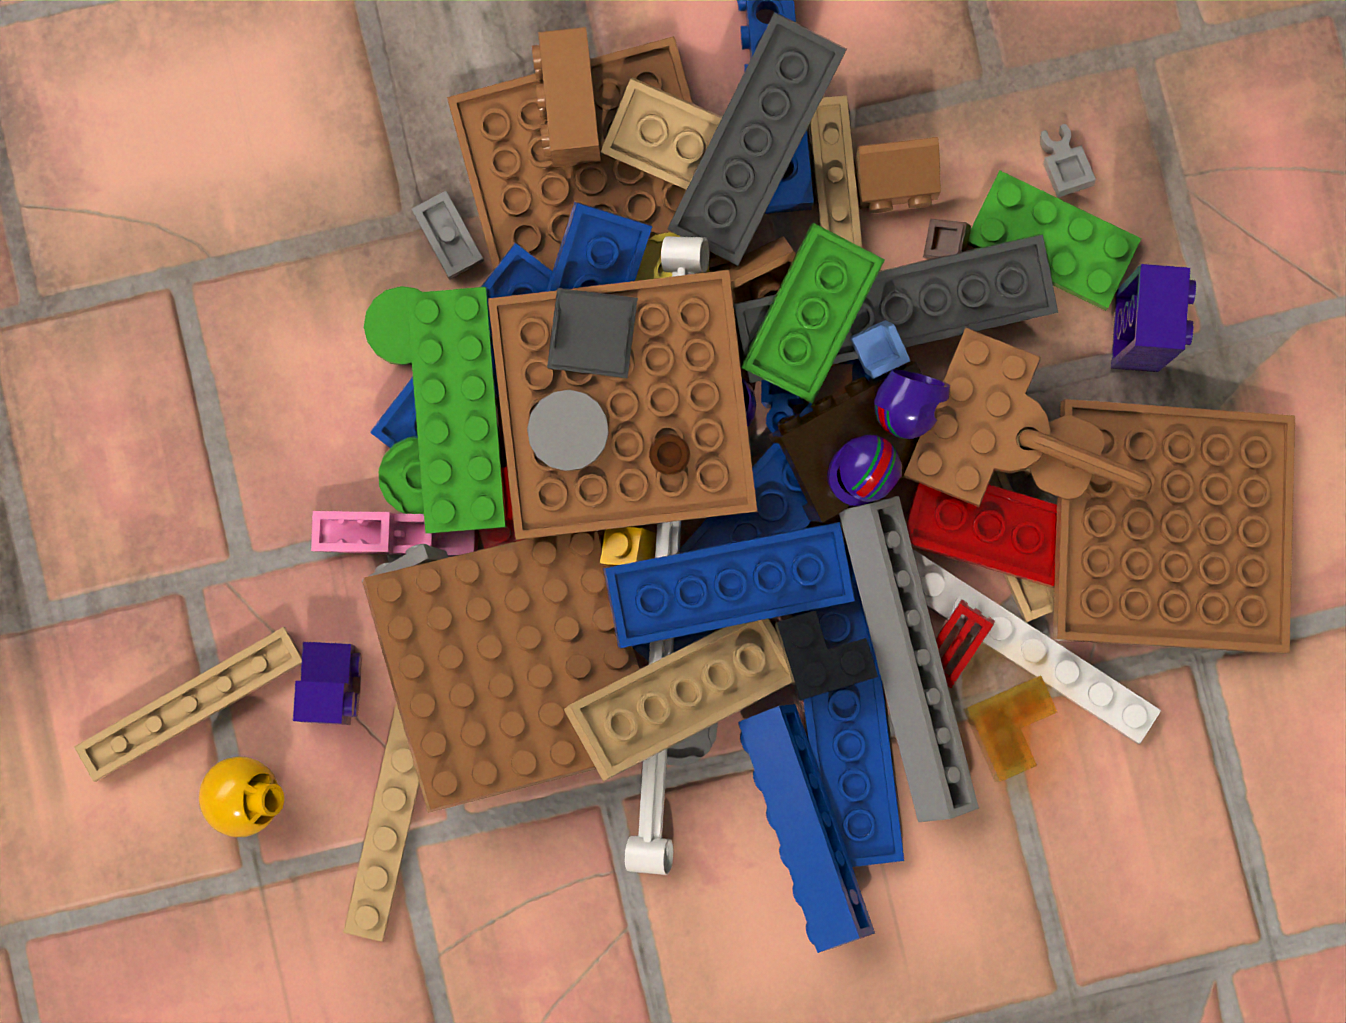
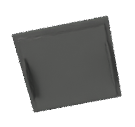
(592, 333)

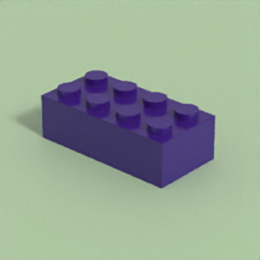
(1152, 317)

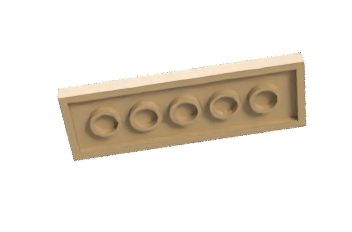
(679, 695)

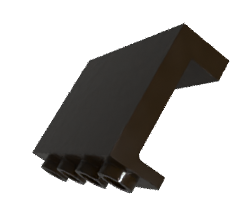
(816, 437)

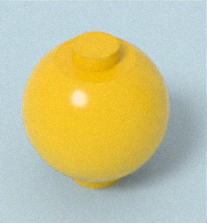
(240, 796)

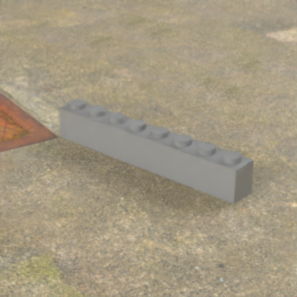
(908, 660)

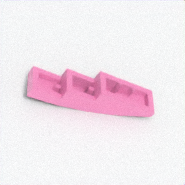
(383, 534)

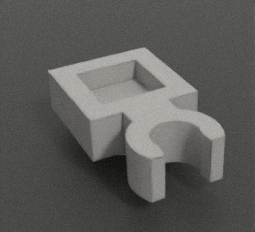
(1066, 167)

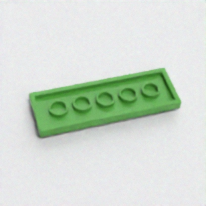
(456, 410)

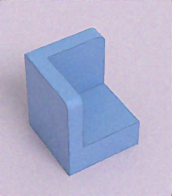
(879, 349)

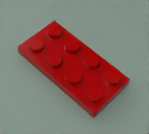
(1004, 534)

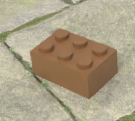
(566, 97)

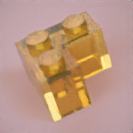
(999, 722)

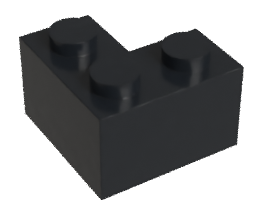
(819, 669)

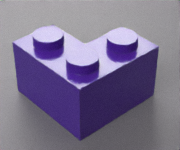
(327, 684)

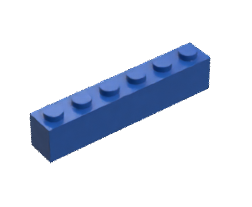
(805, 828)

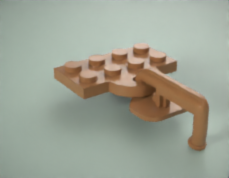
(981, 428)

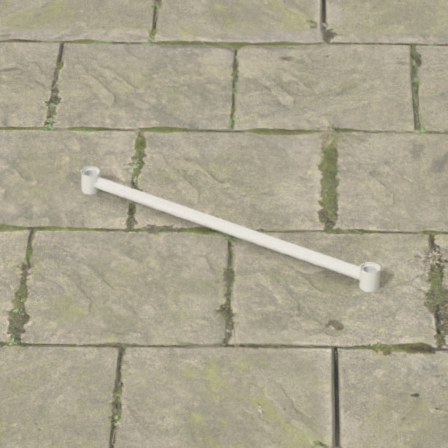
(648, 850)

